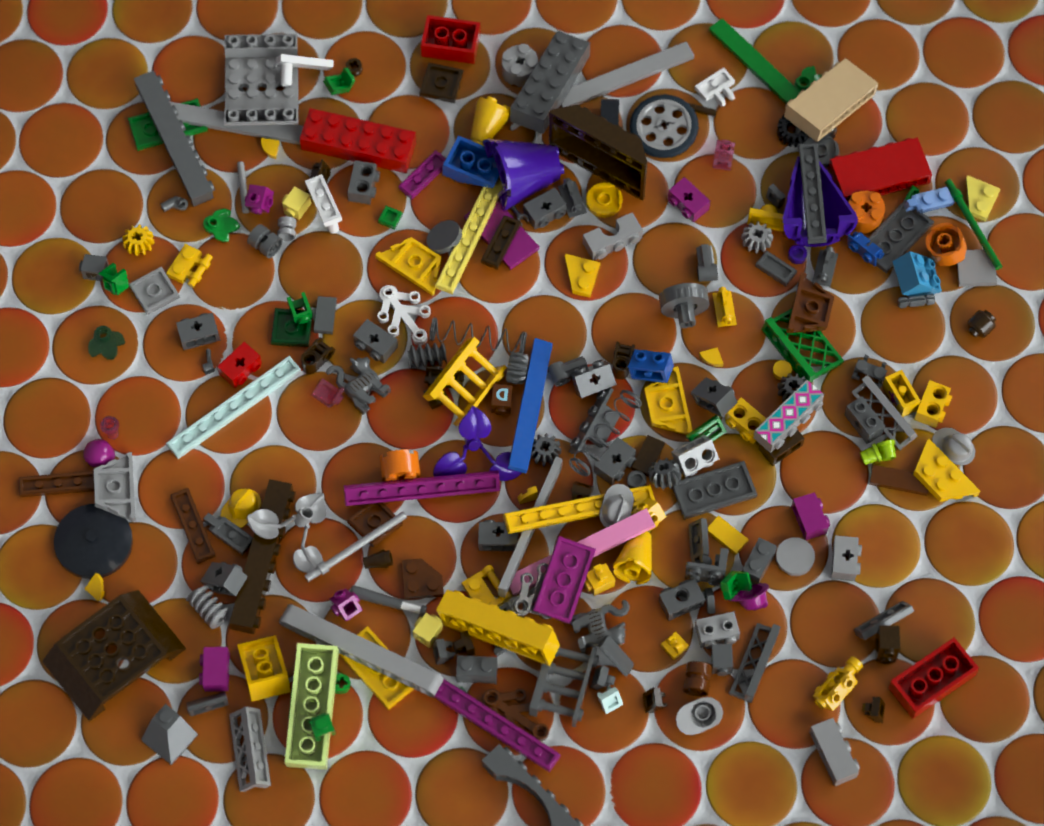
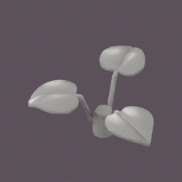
(309, 510)

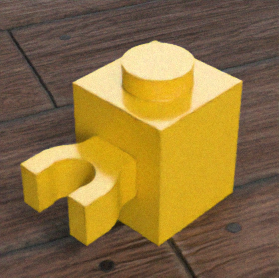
(599, 579)

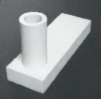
(290, 61)
(324, 203)

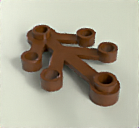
(513, 712)

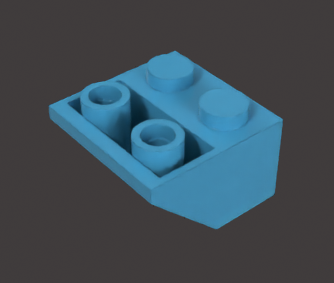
(916, 274)

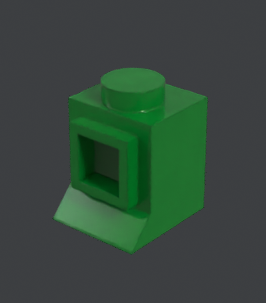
(114, 281)
(303, 317)
(322, 725)

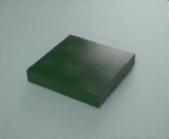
(287, 332)

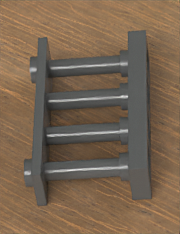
(542, 685)

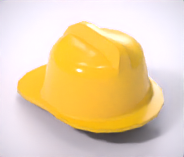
(240, 505)

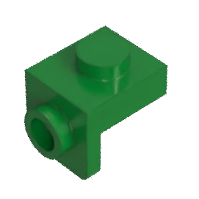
(340, 83)
(734, 583)

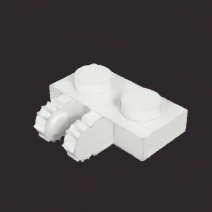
(716, 84)

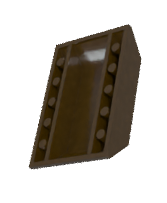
(599, 147)

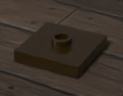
(441, 82)

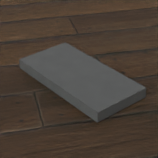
(899, 234)
(714, 490)

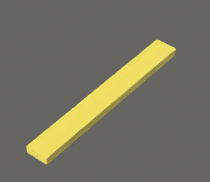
(470, 236)

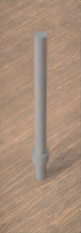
(324, 567)

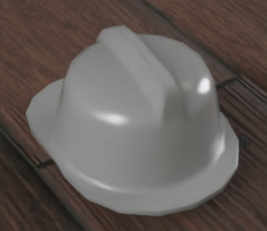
(955, 445)
(616, 505)
(699, 715)

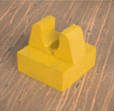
(674, 645)

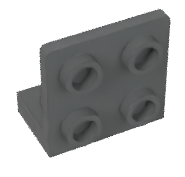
(708, 573)

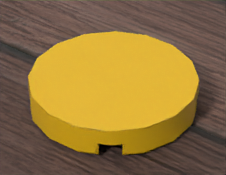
(604, 200)

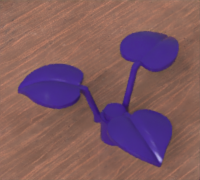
(472, 428)

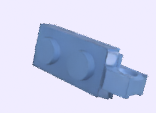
(930, 200)

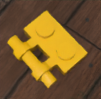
(184, 264)

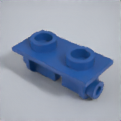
(858, 244)

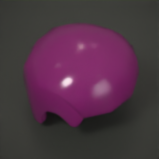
(98, 453)

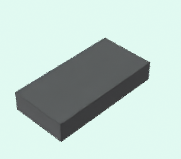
(776, 268)
(325, 315)

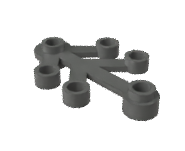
(527, 601)

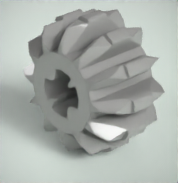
(757, 237)

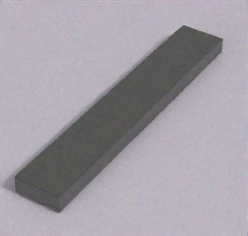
(812, 193)

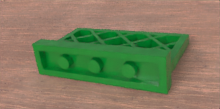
(792, 355)

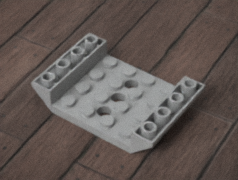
(252, 64)

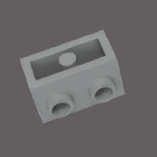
(717, 630)

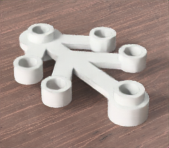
(403, 312)

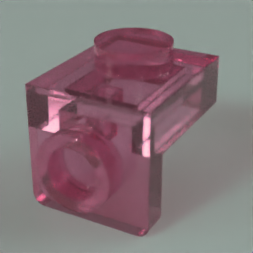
(327, 393)

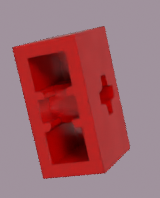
(239, 365)

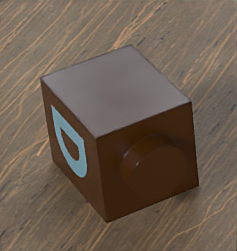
(501, 399)

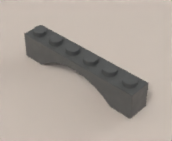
(504, 767)

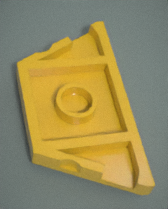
(414, 263)
(668, 404)
(942, 476)

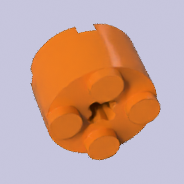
(869, 210)
(946, 244)
(400, 465)

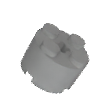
(518, 64)

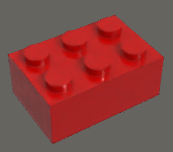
(450, 39)

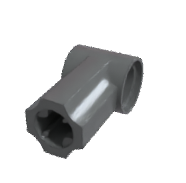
(706, 267)
(561, 371)

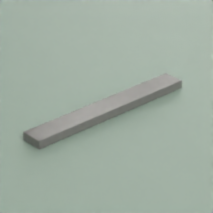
(628, 74)
(215, 120)
(527, 535)

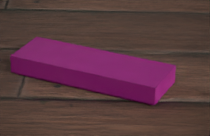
(422, 175)

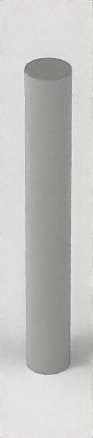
(242, 185)

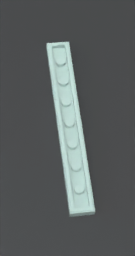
(233, 407)

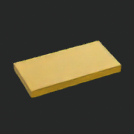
(383, 687)

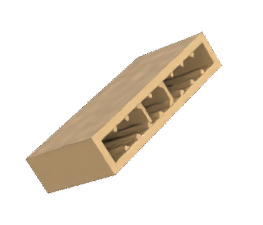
(830, 99)

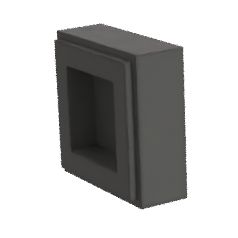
(775, 196)

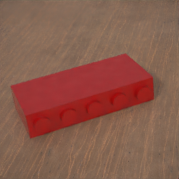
(881, 169)

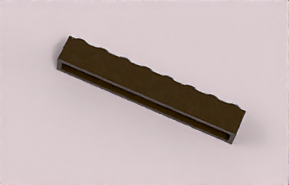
(261, 562)

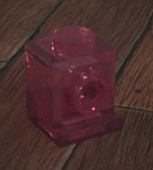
(724, 154)

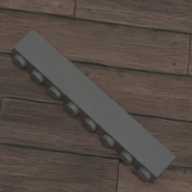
(174, 139)

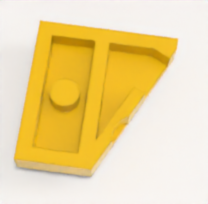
(582, 274)

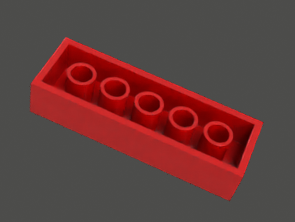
(358, 140)

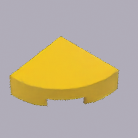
(270, 147)
(712, 357)
(531, 495)
(95, 587)

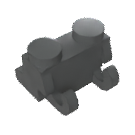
(871, 370)

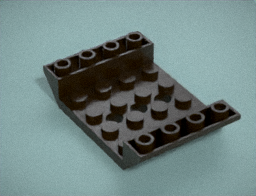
(90, 672)

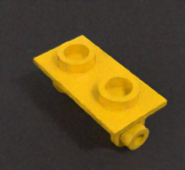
(724, 308)

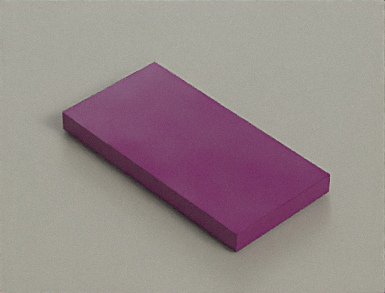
(522, 245)
(564, 580)

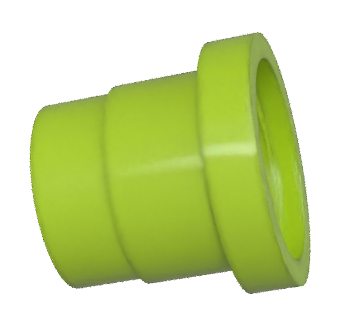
(887, 450)
(871, 455)

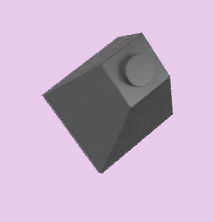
(168, 734)

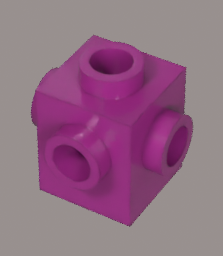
(259, 199)
(345, 604)

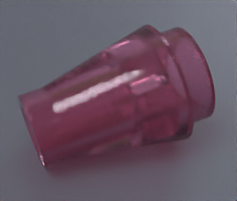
(110, 427)

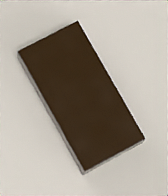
(648, 453)

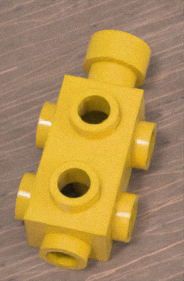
(837, 689)

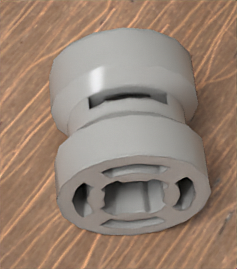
(286, 228)

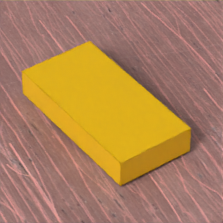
(727, 535)

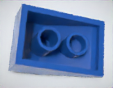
(470, 165)

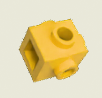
(654, 510)

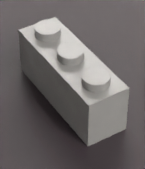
(834, 751)

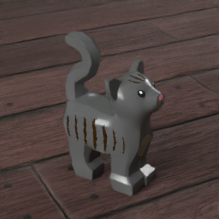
(359, 387)
(596, 626)

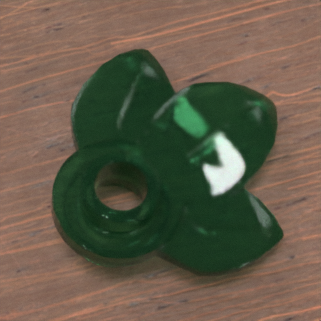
(107, 345)

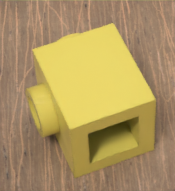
(296, 203)
(427, 629)

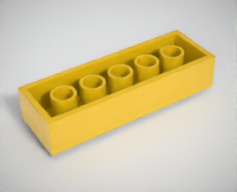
(498, 627)

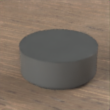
(636, 479)

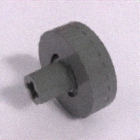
(684, 302)

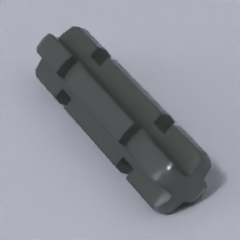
(916, 300)

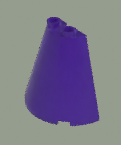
(523, 168)

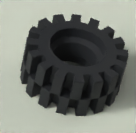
(788, 137)

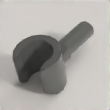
(520, 216)
(208, 367)

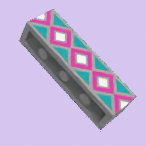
(789, 416)

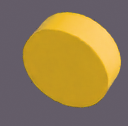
(781, 369)

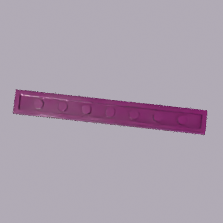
(421, 488)
(497, 726)

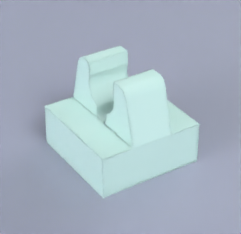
(610, 699)

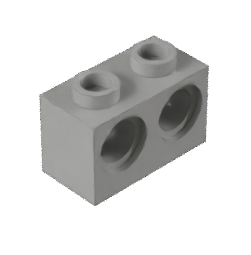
(694, 451)

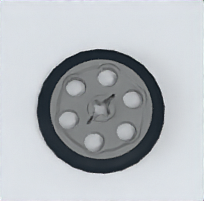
(670, 103)

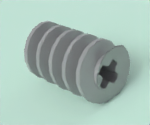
(206, 607)

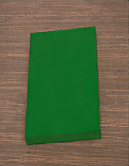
(146, 133)

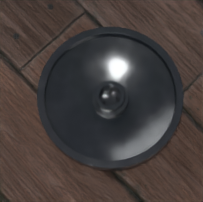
(92, 542)

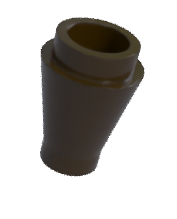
(381, 559)

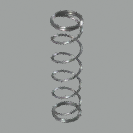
(434, 328)
(582, 472)

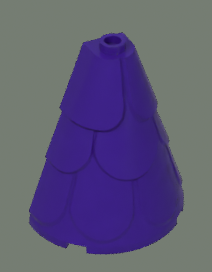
(838, 213)

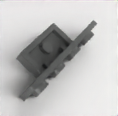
(595, 417)

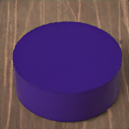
(797, 254)

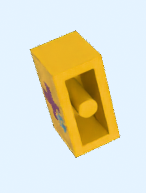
(901, 393)

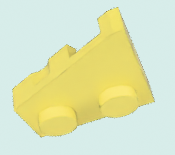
(980, 197)

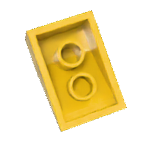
(264, 668)

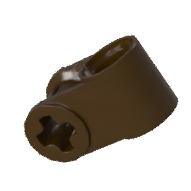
(318, 353)
(622, 357)

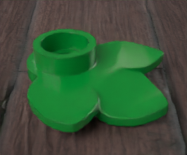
(807, 77)
(223, 224)

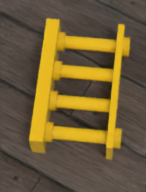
(447, 378)

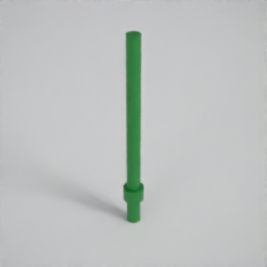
(958, 198)

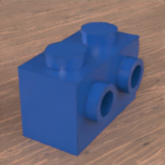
(651, 366)

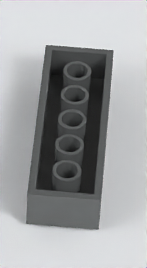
(550, 81)

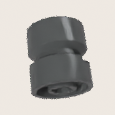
(265, 241)

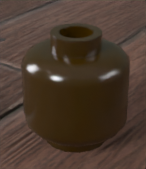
(981, 323)

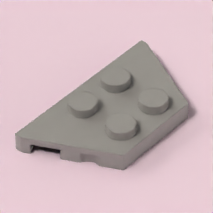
(116, 487)

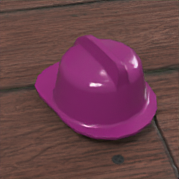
(753, 599)

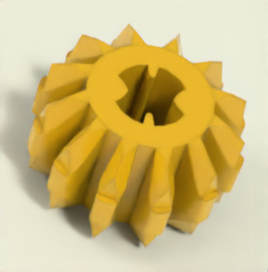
(143, 235)

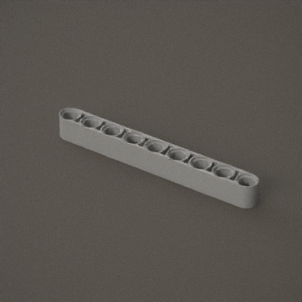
(361, 650)

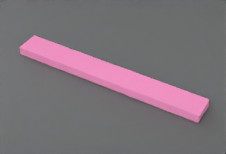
(601, 541)

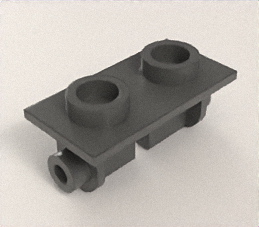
(572, 197)
(825, 267)

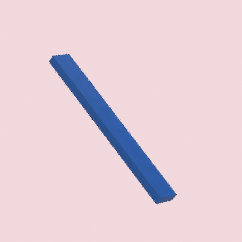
(530, 406)

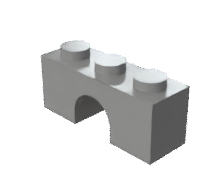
(600, 245)

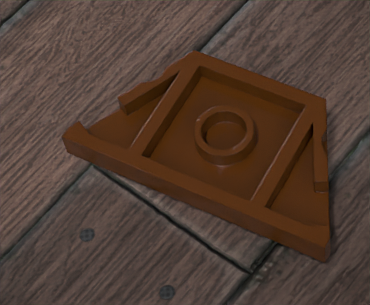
(810, 307)

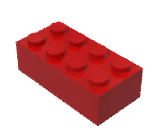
(933, 678)

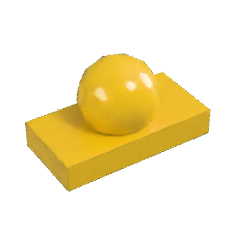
(768, 215)

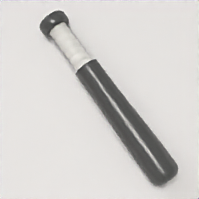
(378, 598)

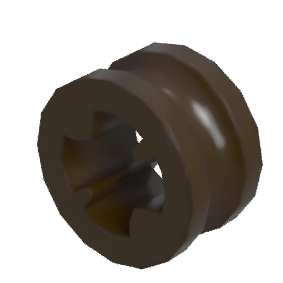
(354, 61)

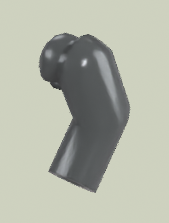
(174, 202)

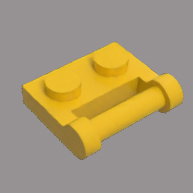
(477, 588)

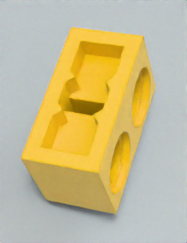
(930, 403)
(750, 417)

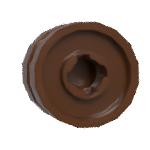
(697, 675)

